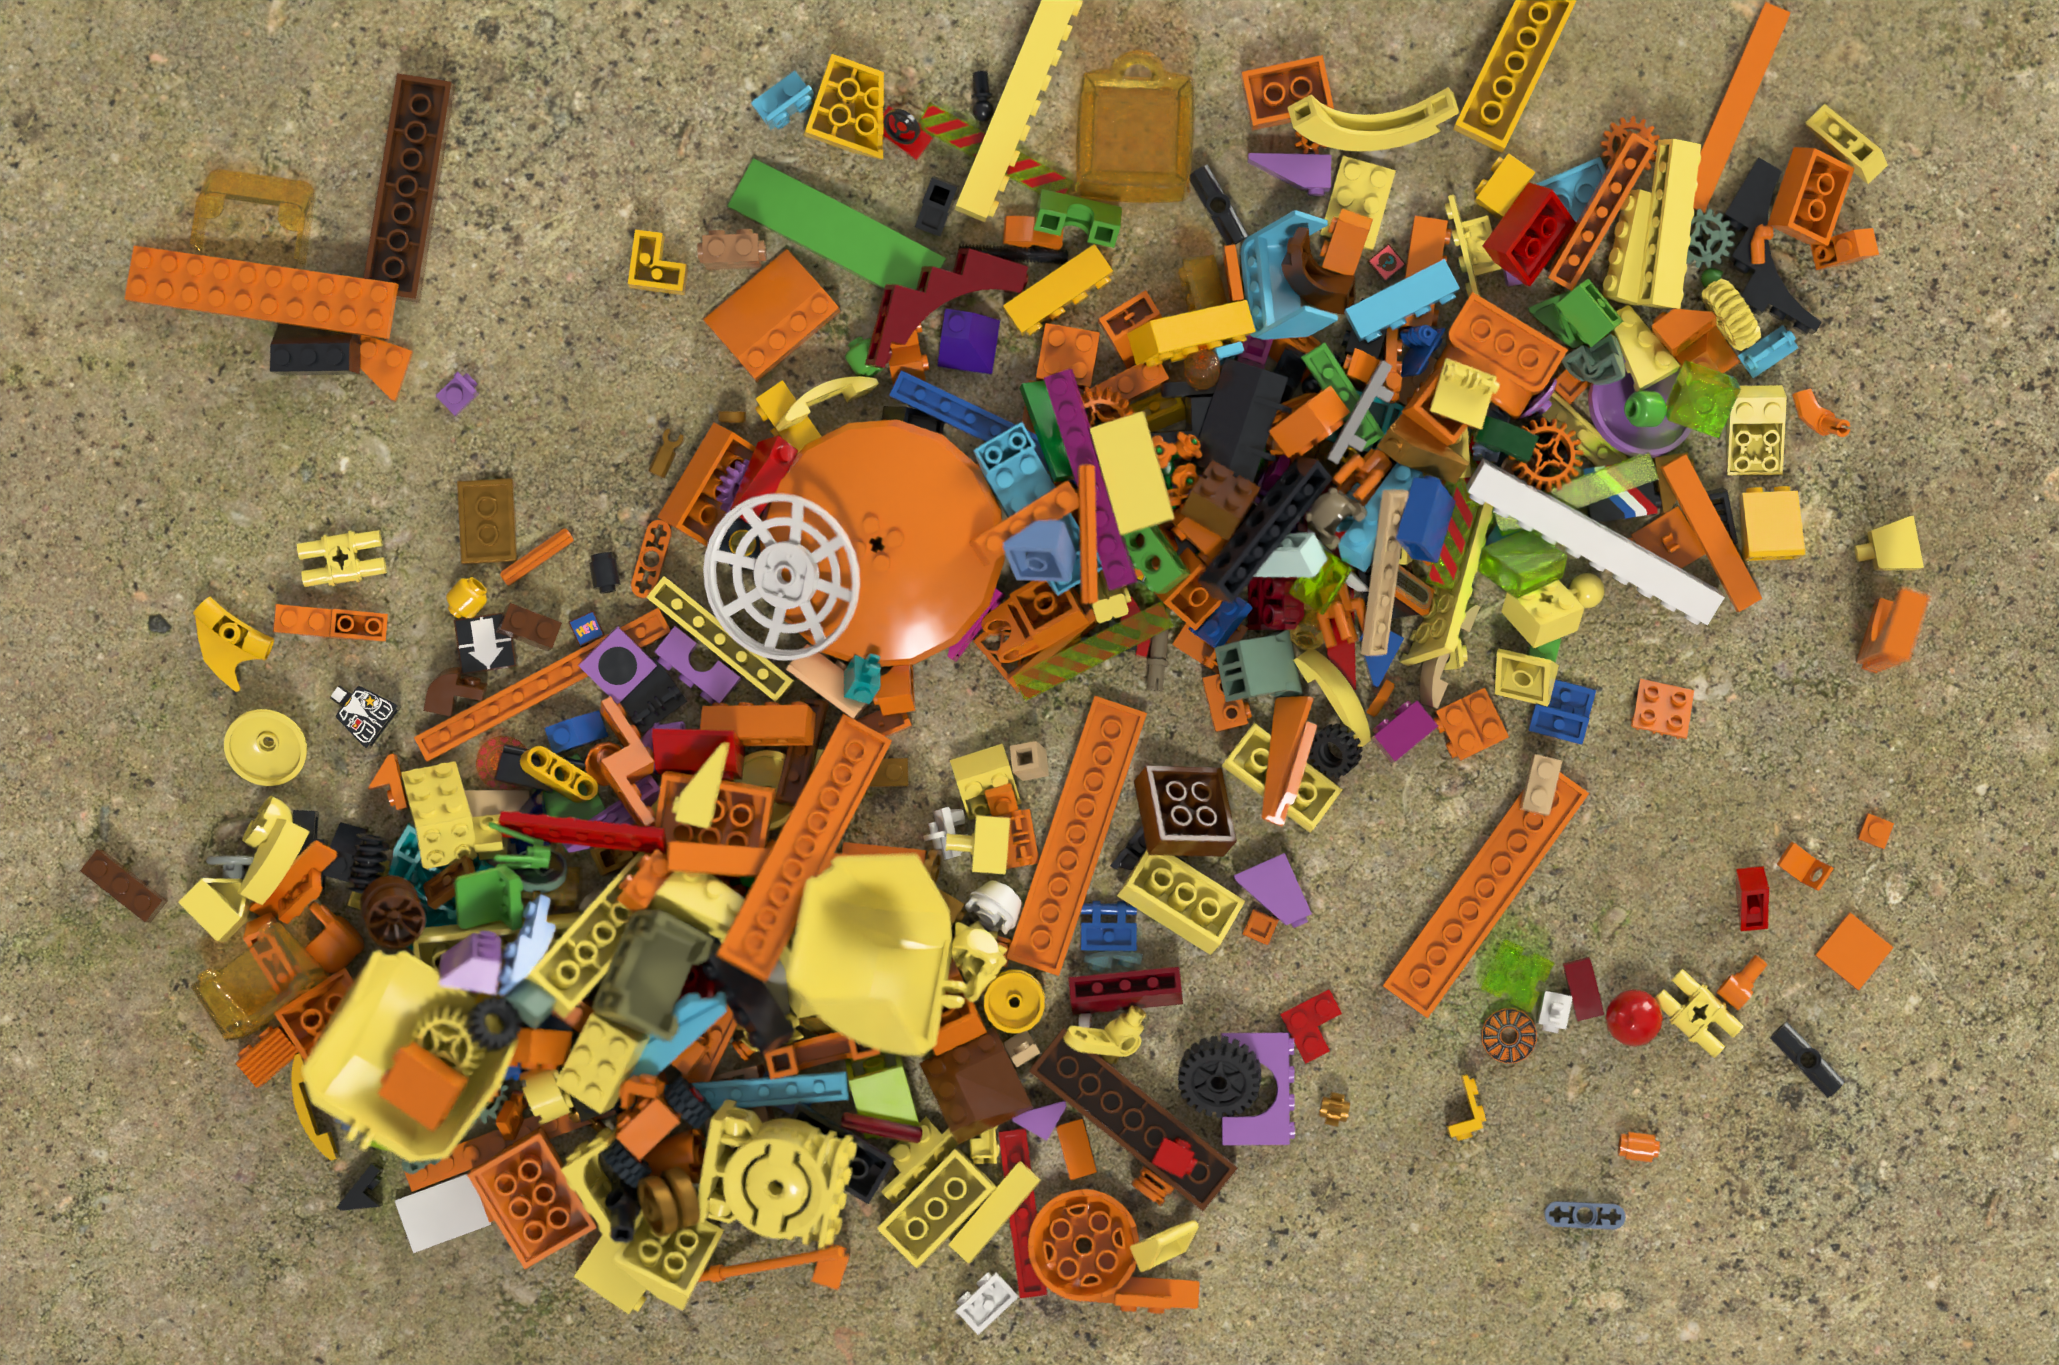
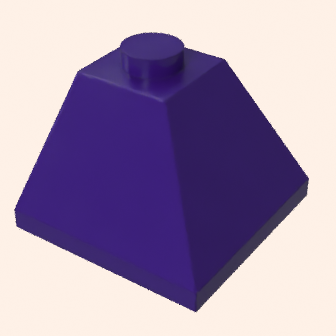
(968, 342)

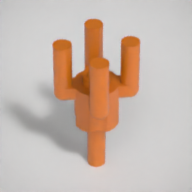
(1365, 471)
(1341, 610)

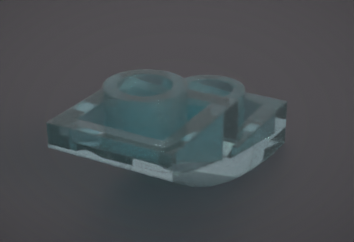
(1100, 960)

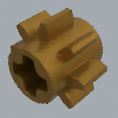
(1334, 1109)

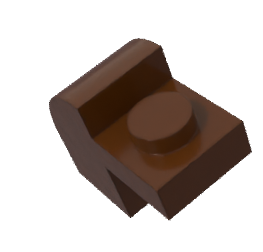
(445, 688)

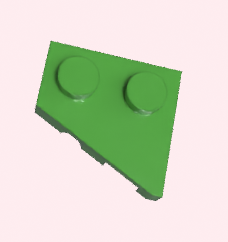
(1548, 315)

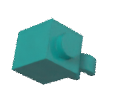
(862, 678)

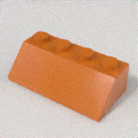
(693, 502)

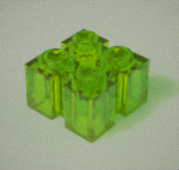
(1509, 959)

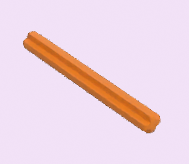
(1087, 529)

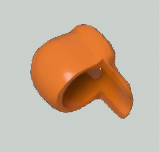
(336, 943)

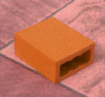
(422, 1085)

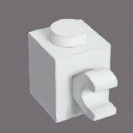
(1554, 1011)

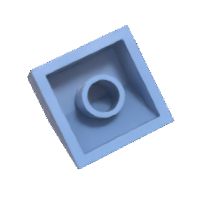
(1041, 552)

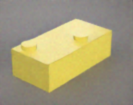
(937, 1207)

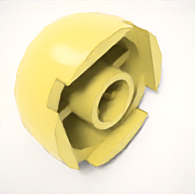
(260, 828)

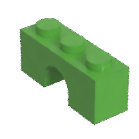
(1096, 218)

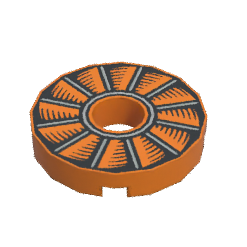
(1520, 1047)

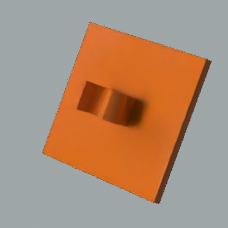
(1670, 539)

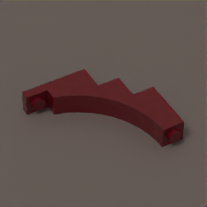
(905, 308)

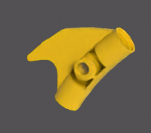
(223, 653)

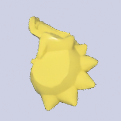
(977, 957)

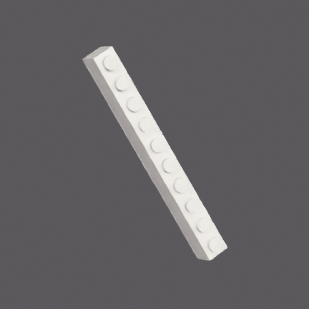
(1595, 542)

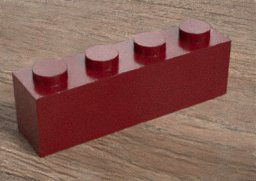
(1125, 989)

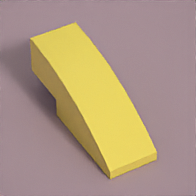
(272, 861)

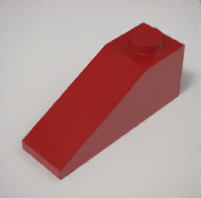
(765, 471)

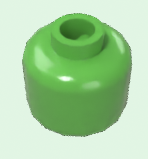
(857, 357)
(1645, 409)

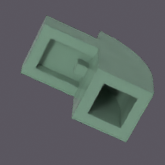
(531, 1002)

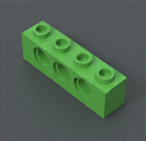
(1171, 568)

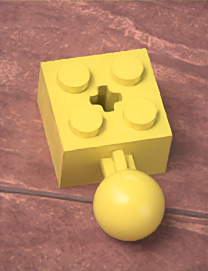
(1553, 609)

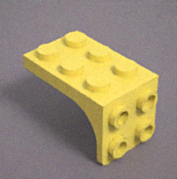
(440, 814)
(588, 1179)

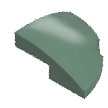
(1597, 364)

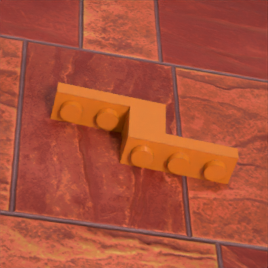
(627, 764)

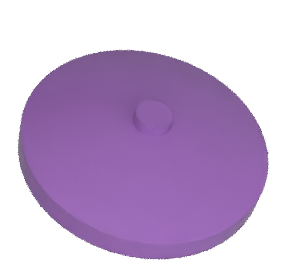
(1608, 415)

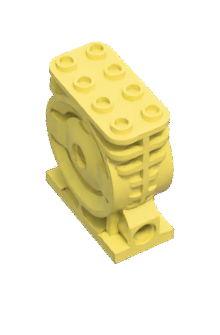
(758, 1200)

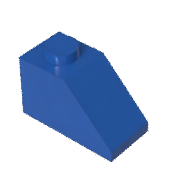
(1379, 664)
(576, 732)

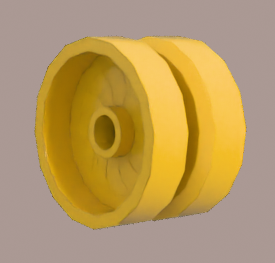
(1014, 984)

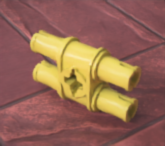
(330, 548)
(1683, 1014)

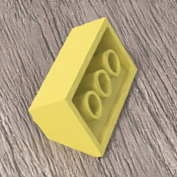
(1182, 900)

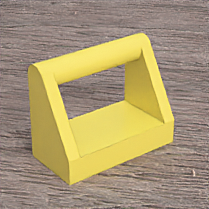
(1164, 1245)

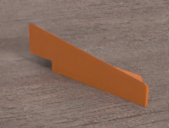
(1288, 755)

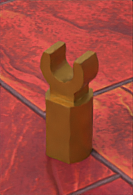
(665, 455)

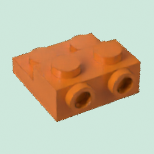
(1470, 725)

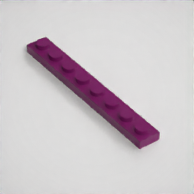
(1081, 451)

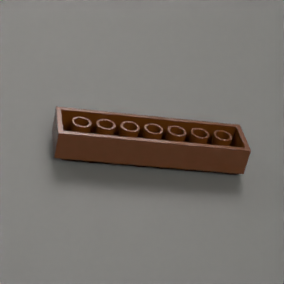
(409, 183)
(1130, 1117)

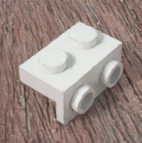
(986, 1302)

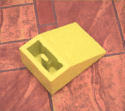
(1756, 431)

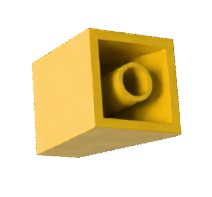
(1771, 524)

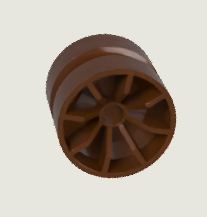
(392, 912)

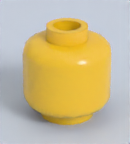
(466, 598)

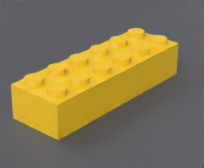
(1512, 70)

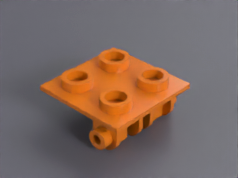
(1200, 650)
(1663, 709)
(1021, 840)

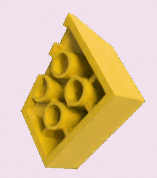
(849, 108)

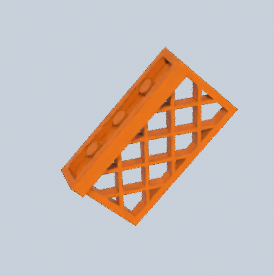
(1038, 657)

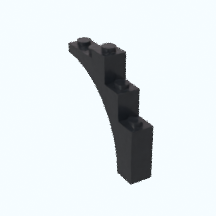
(1765, 286)

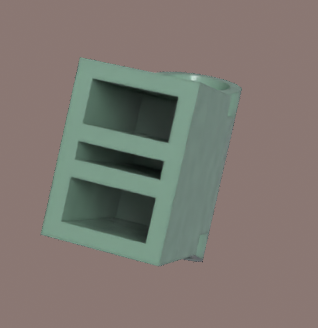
(1259, 667)

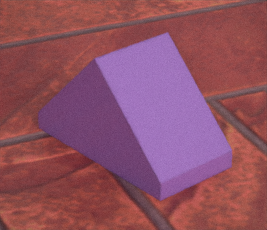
(1042, 1119)

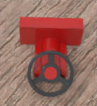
(905, 132)

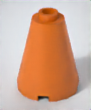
(679, 1150)

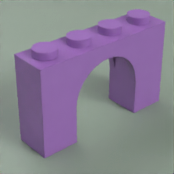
(1272, 1125)

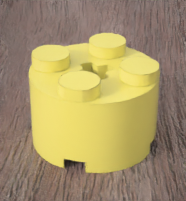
(545, 1096)

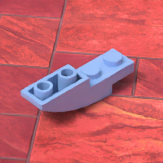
(529, 947)

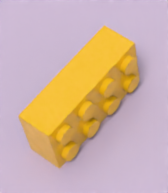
(1188, 332)

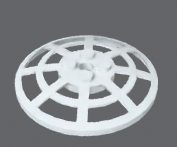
(770, 582)

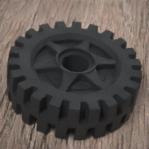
(1219, 1058)

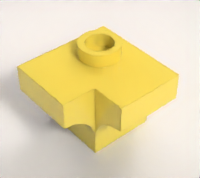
(488, 840)

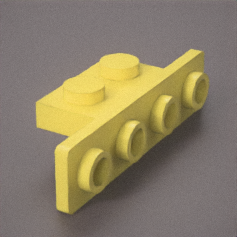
(1471, 237)
(918, 1159)

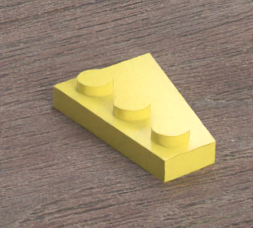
(1642, 351)

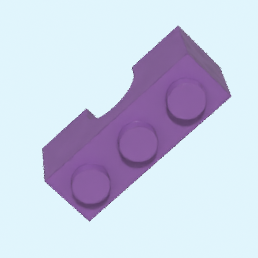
(677, 651)

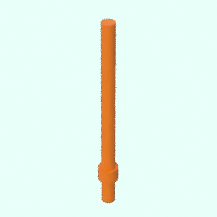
(720, 1273)

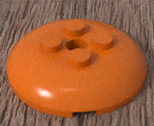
(1054, 1240)

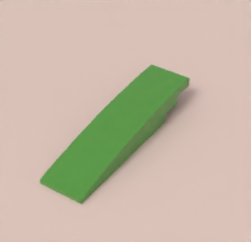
(830, 228)

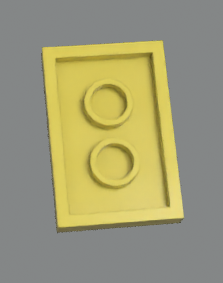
(1362, 190)

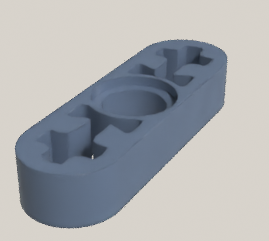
(1605, 1209)

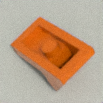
(391, 775)

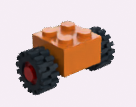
(648, 1123)

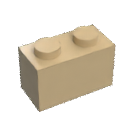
(1540, 785)

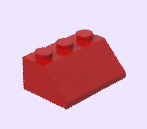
(1529, 233)
(689, 751)

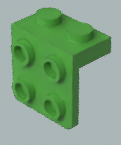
(489, 898)

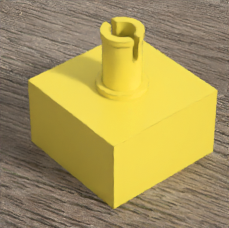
(986, 845)

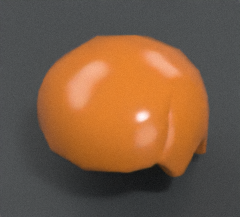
(594, 757)

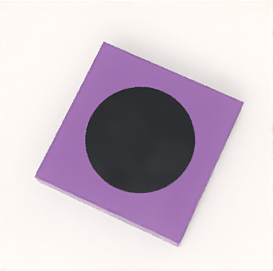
(617, 665)

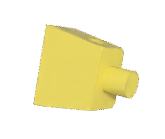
(1892, 547)

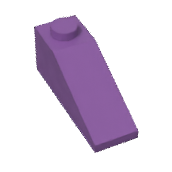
(1301, 171)

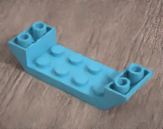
(1019, 479)

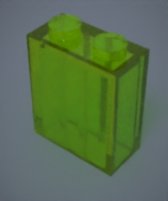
(1522, 563)

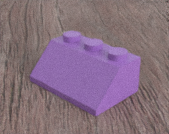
(472, 963)

